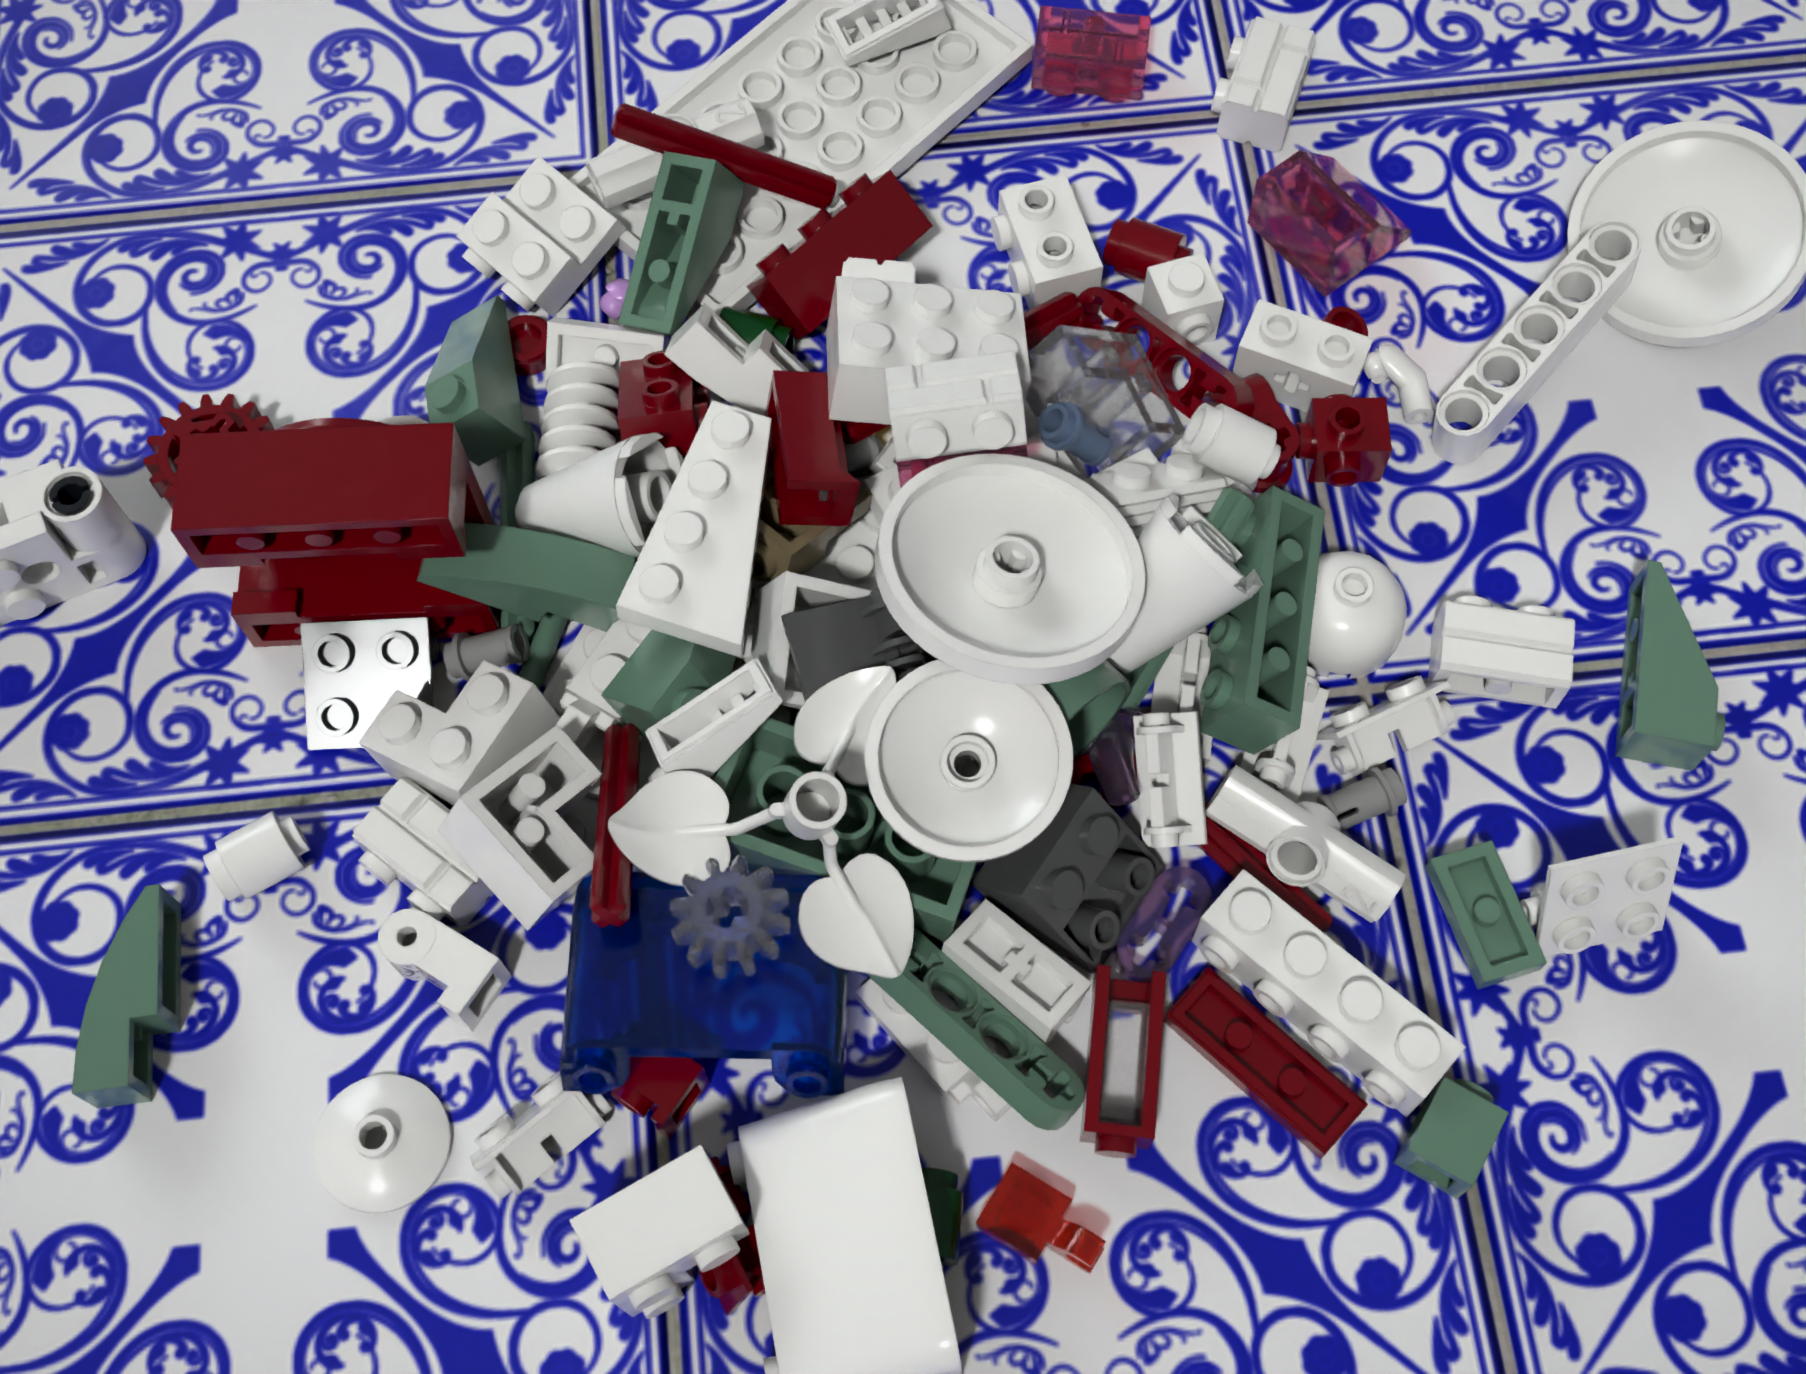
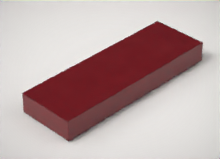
(1265, 1062)

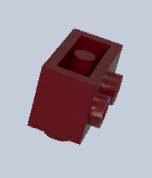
(662, 400)

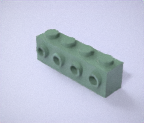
(1264, 643)

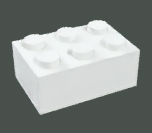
(903, 324)

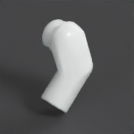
(1408, 378)

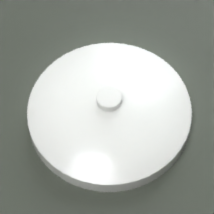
(1716, 229)
(1009, 569)

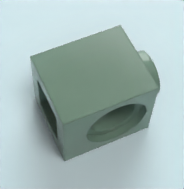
(1452, 1136)

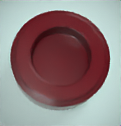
(528, 344)

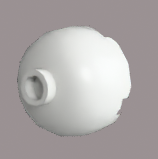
(1355, 615)

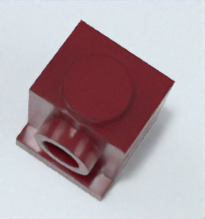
(664, 1086)

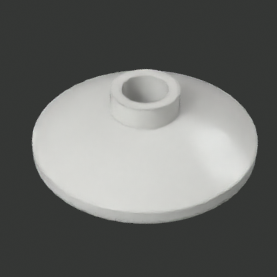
(407, 1161)

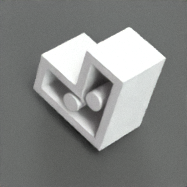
(459, 748)
(515, 829)
(658, 1231)

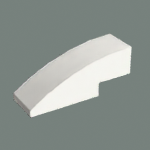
(728, 364)

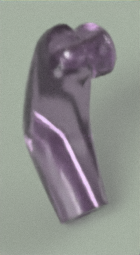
(1113, 760)

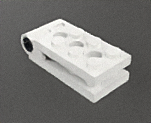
(60, 539)

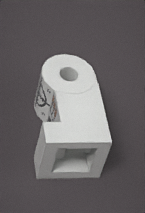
(434, 952)

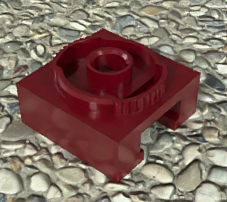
(331, 522)

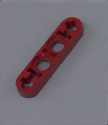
(1165, 350)

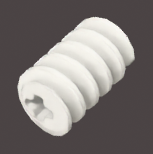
(577, 415)

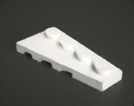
(705, 538)

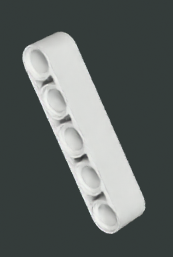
(1543, 317)

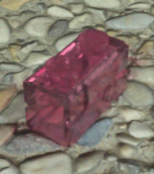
(1090, 53)

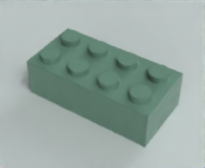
(763, 775)

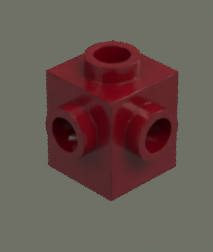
(1345, 440)

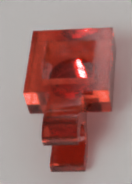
(1030, 1218)

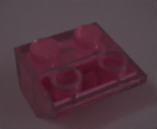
(1322, 220)

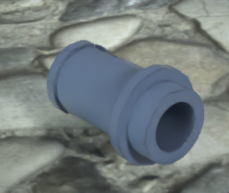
(1065, 428)

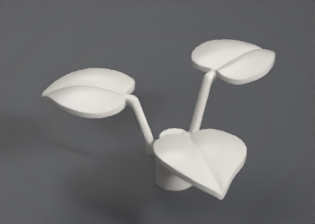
(849, 920)

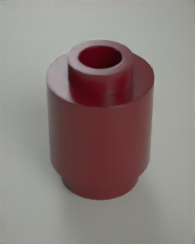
(1142, 244)

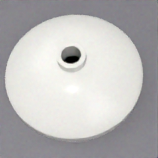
(948, 714)

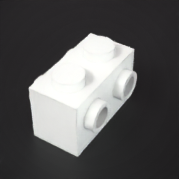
(1045, 241)

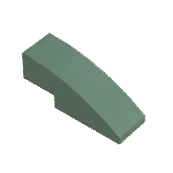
(534, 574)
(130, 1002)

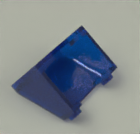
(642, 998)

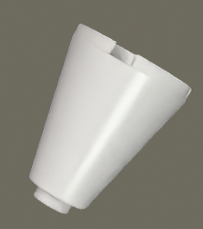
(604, 497)
(1186, 583)

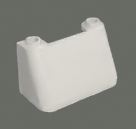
(847, 1237)

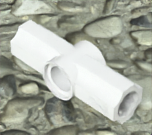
(634, 169)
(1328, 862)

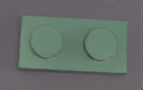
(1485, 914)

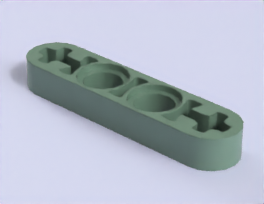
(984, 1016)

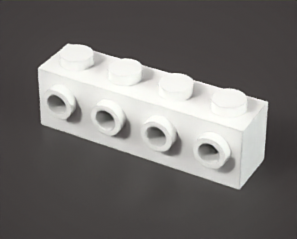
(1326, 994)

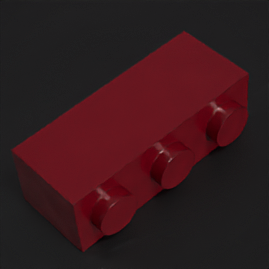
(873, 223)

